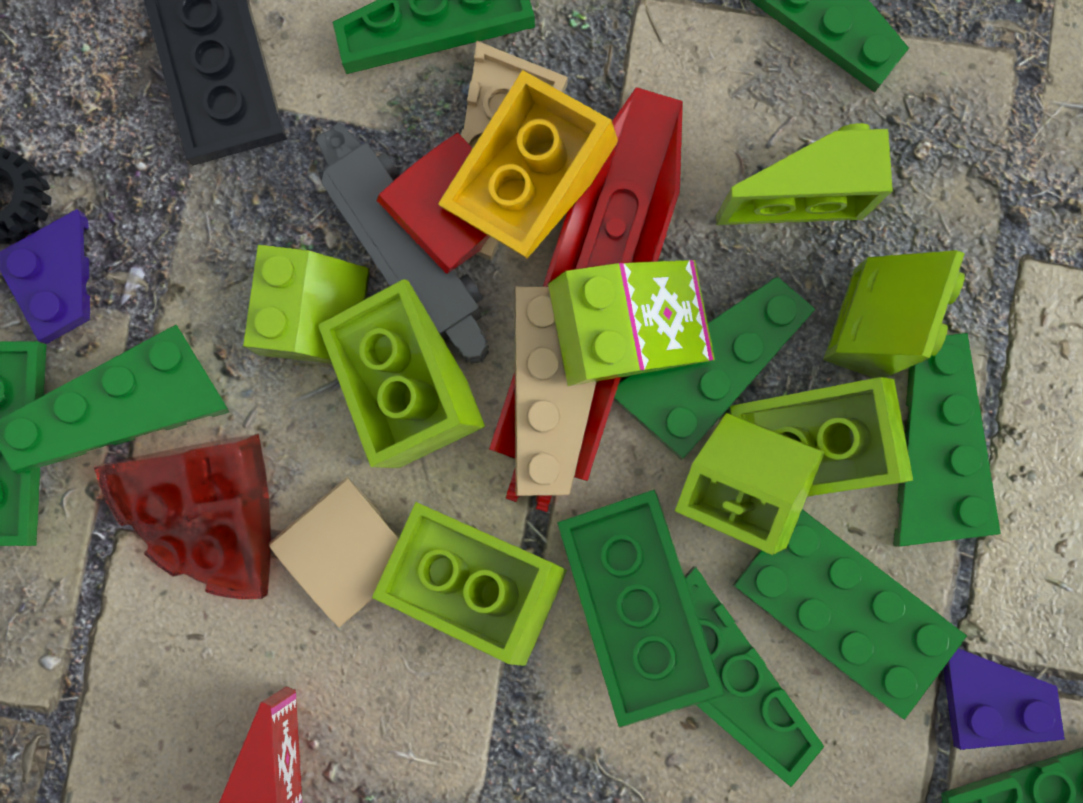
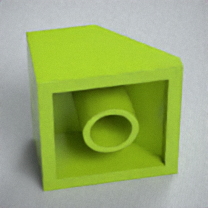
(293, 295)

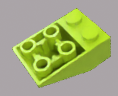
(895, 312)

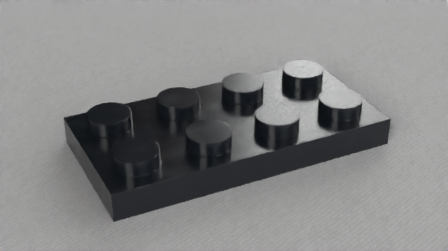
(215, 76)

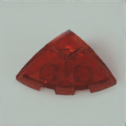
(199, 512)

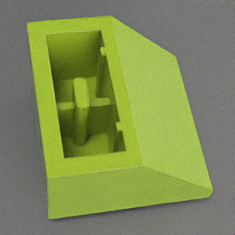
(750, 483)

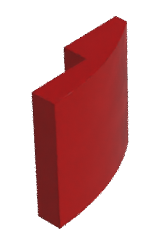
(414, 205)

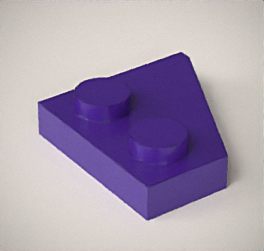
(50, 276)
(998, 704)

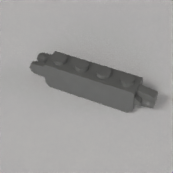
(354, 183)

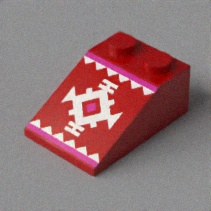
(270, 755)

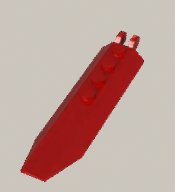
(614, 222)

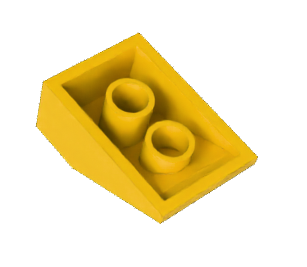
(530, 165)

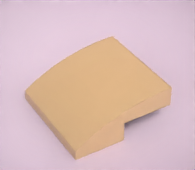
(338, 550)

